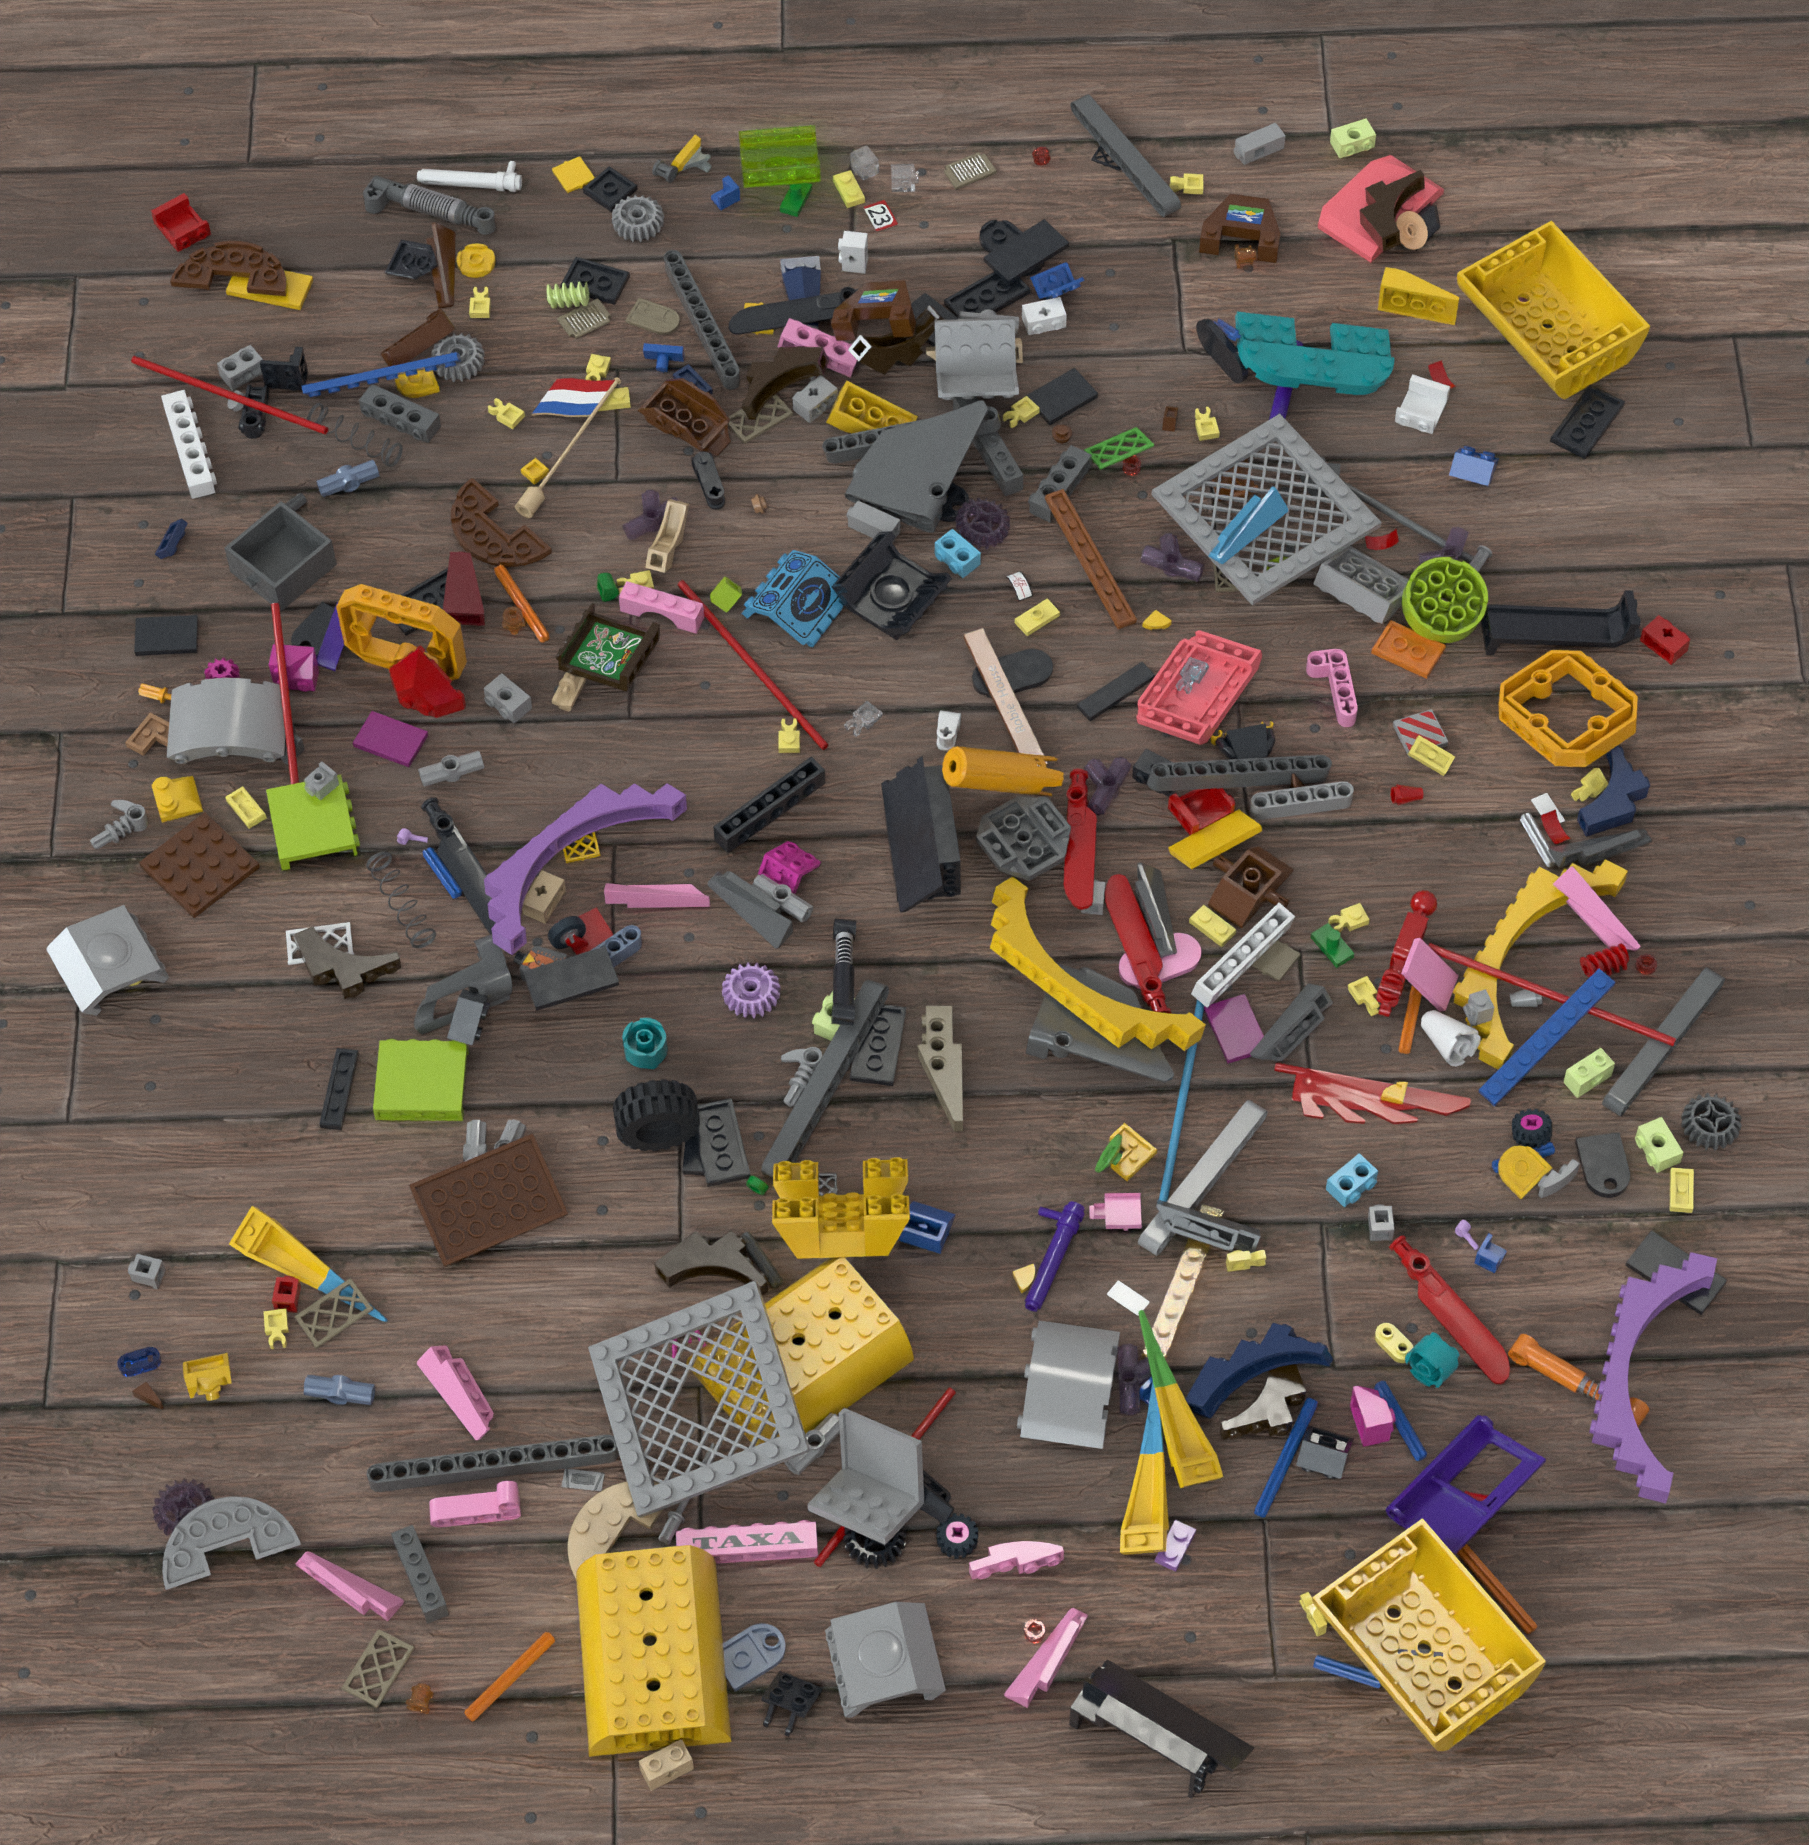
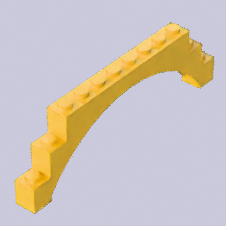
(1532, 903)
(1110, 1018)

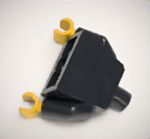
(1246, 742)

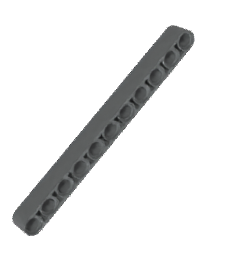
(826, 1077)
(482, 1458)

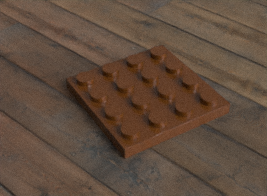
(199, 865)

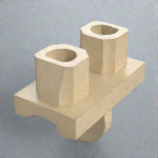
(568, 691)

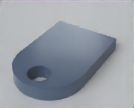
(749, 1655)

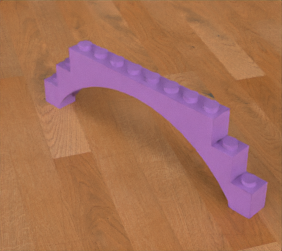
(595, 811)
(1615, 1419)

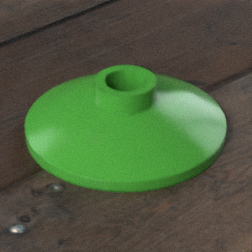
(1110, 1155)

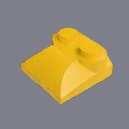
(176, 797)

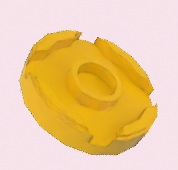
(476, 260)

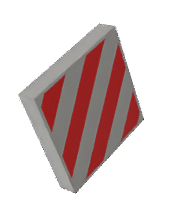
(1420, 724)

